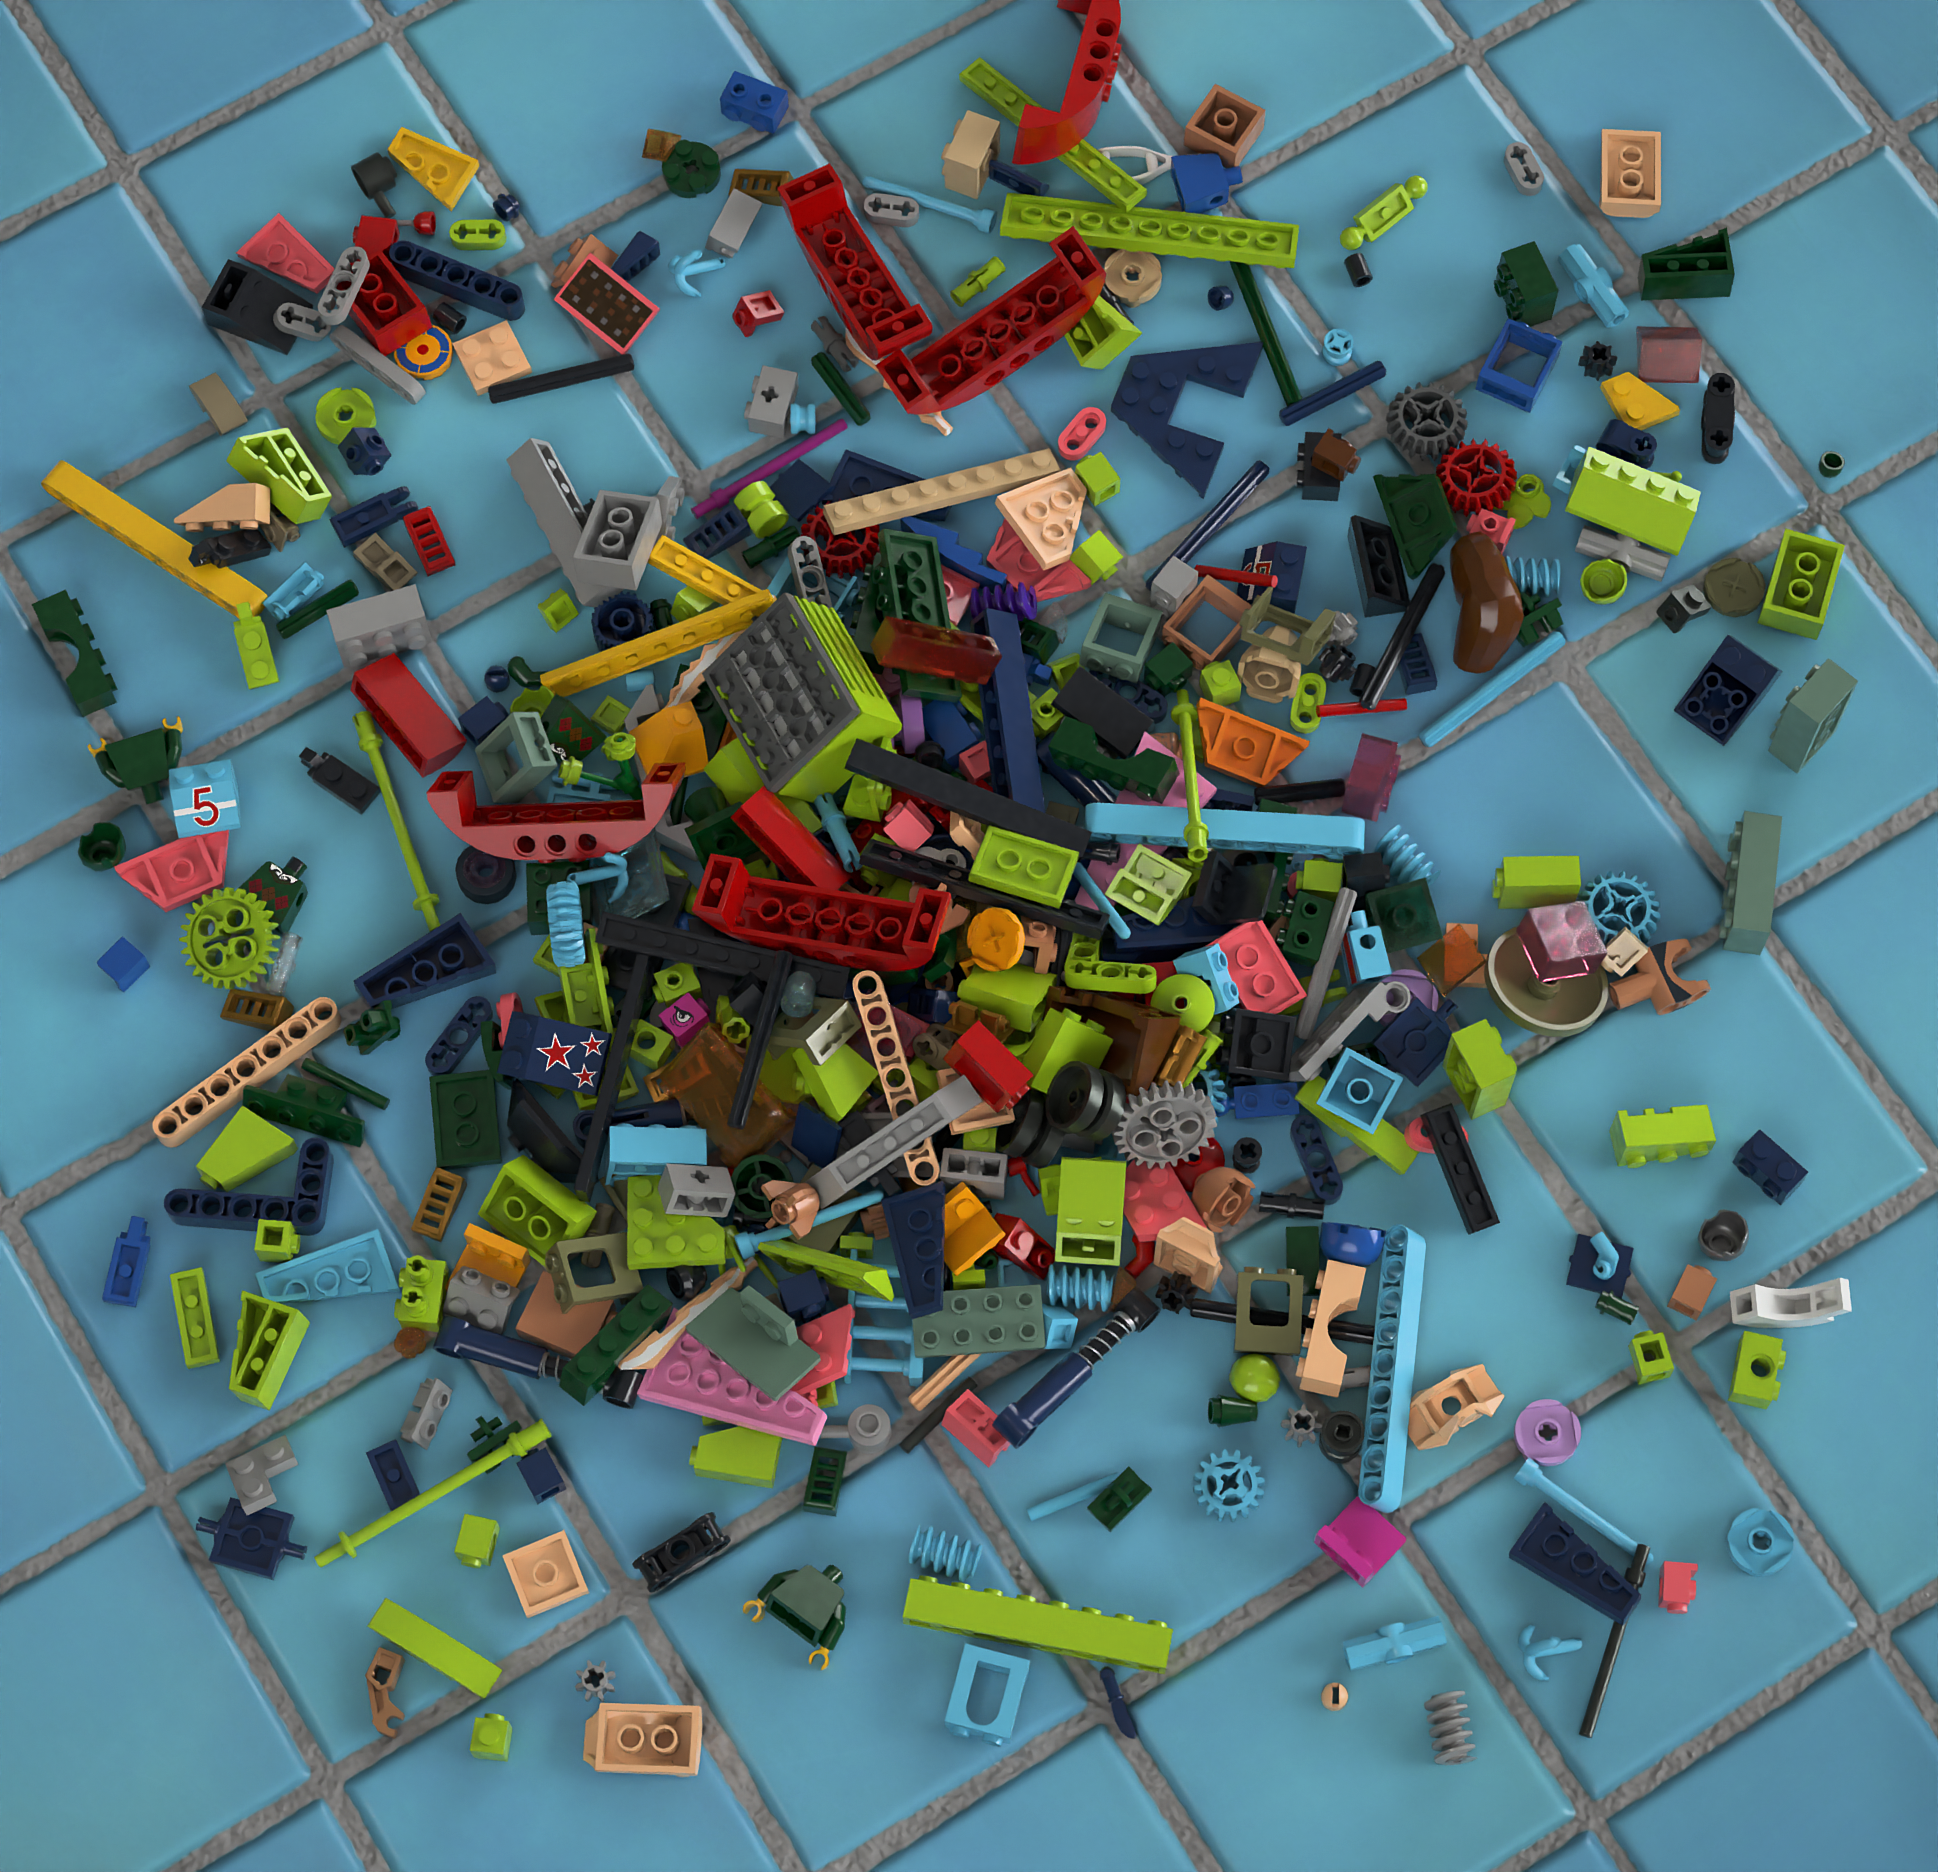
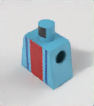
(1365, 963)

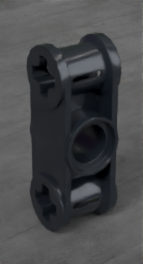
(1718, 418)
(700, 1548)

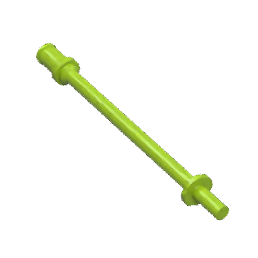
(370, 743)
(1195, 831)
(516, 1445)

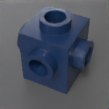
(364, 451)

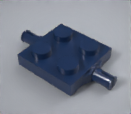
(1416, 1040)
(251, 1541)

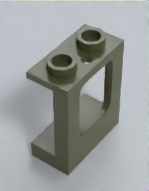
(1312, 637)
(816, 1033)
(626, 1282)
(1268, 1339)

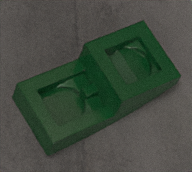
(943, 956)
(493, 1051)
(1303, 1256)

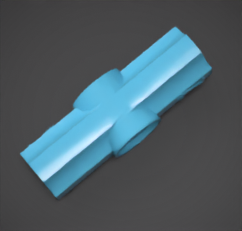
(1593, 285)
(1394, 1643)

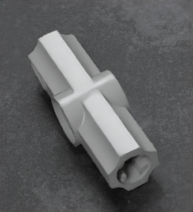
(1624, 552)

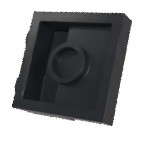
(1256, 1044)

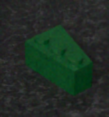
(1688, 270)

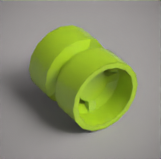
(760, 510)

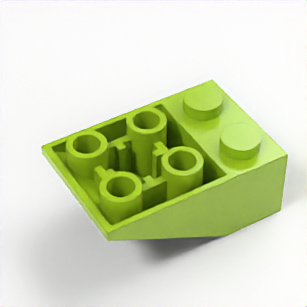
(1090, 1211)

